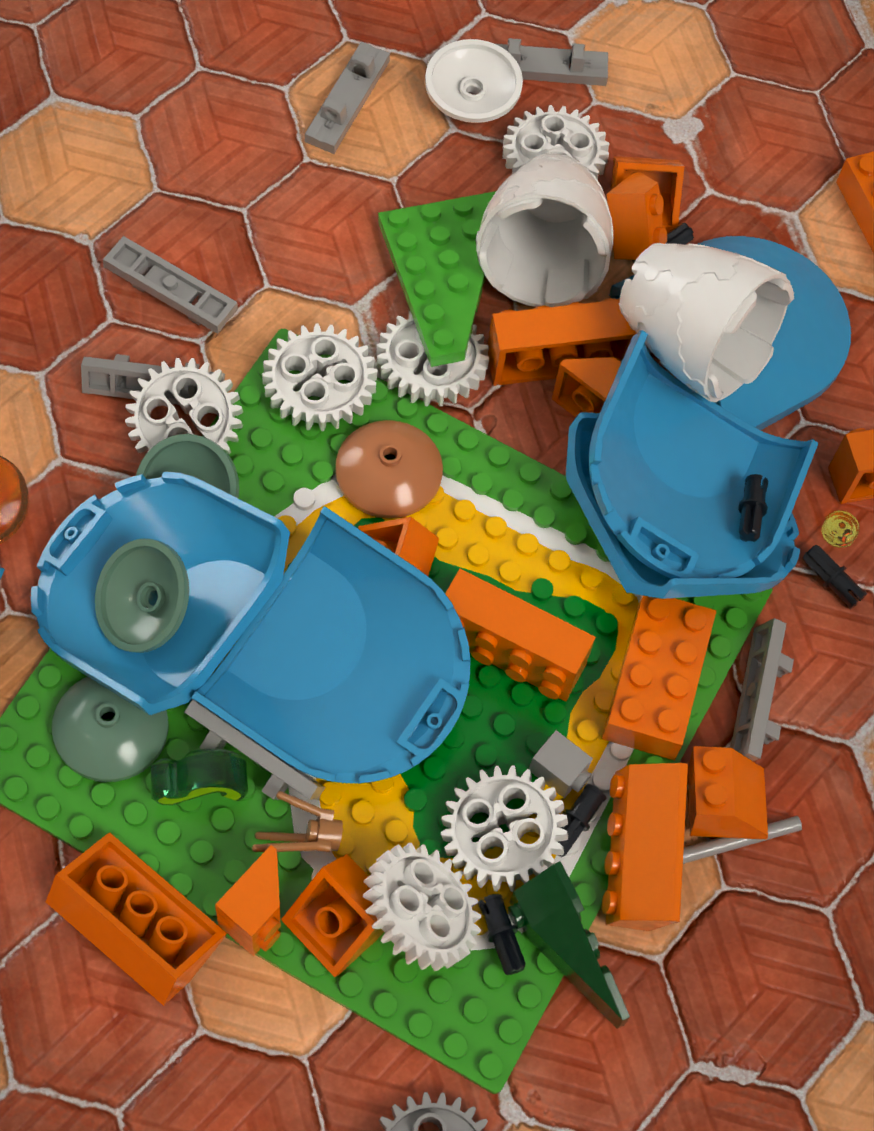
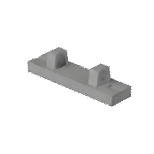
(553, 63)
(347, 97)
(170, 284)
(120, 376)
(763, 666)
(282, 772)

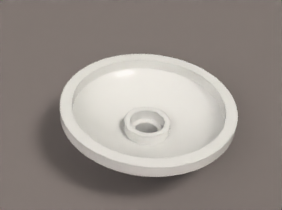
(476, 69)

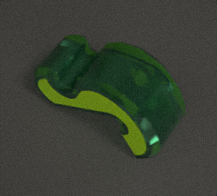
(199, 775)

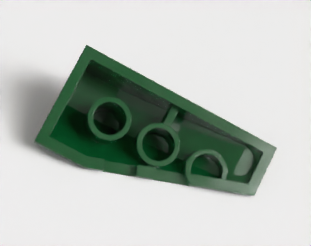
(552, 920)

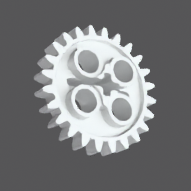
(558, 134)
(407, 366)
(319, 377)
(210, 398)
(491, 797)
(422, 906)

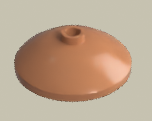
(383, 485)

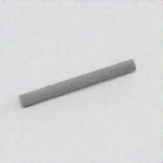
(723, 845)

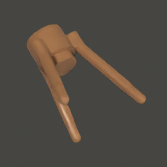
(321, 834)

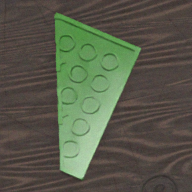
(439, 270)

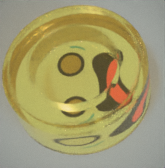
(840, 529)

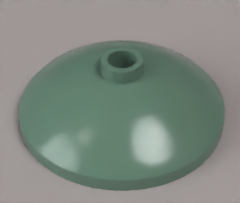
(194, 457)
(142, 595)
(106, 748)

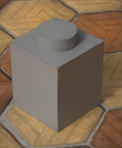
(561, 765)

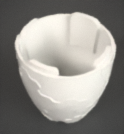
(547, 233)
(706, 313)

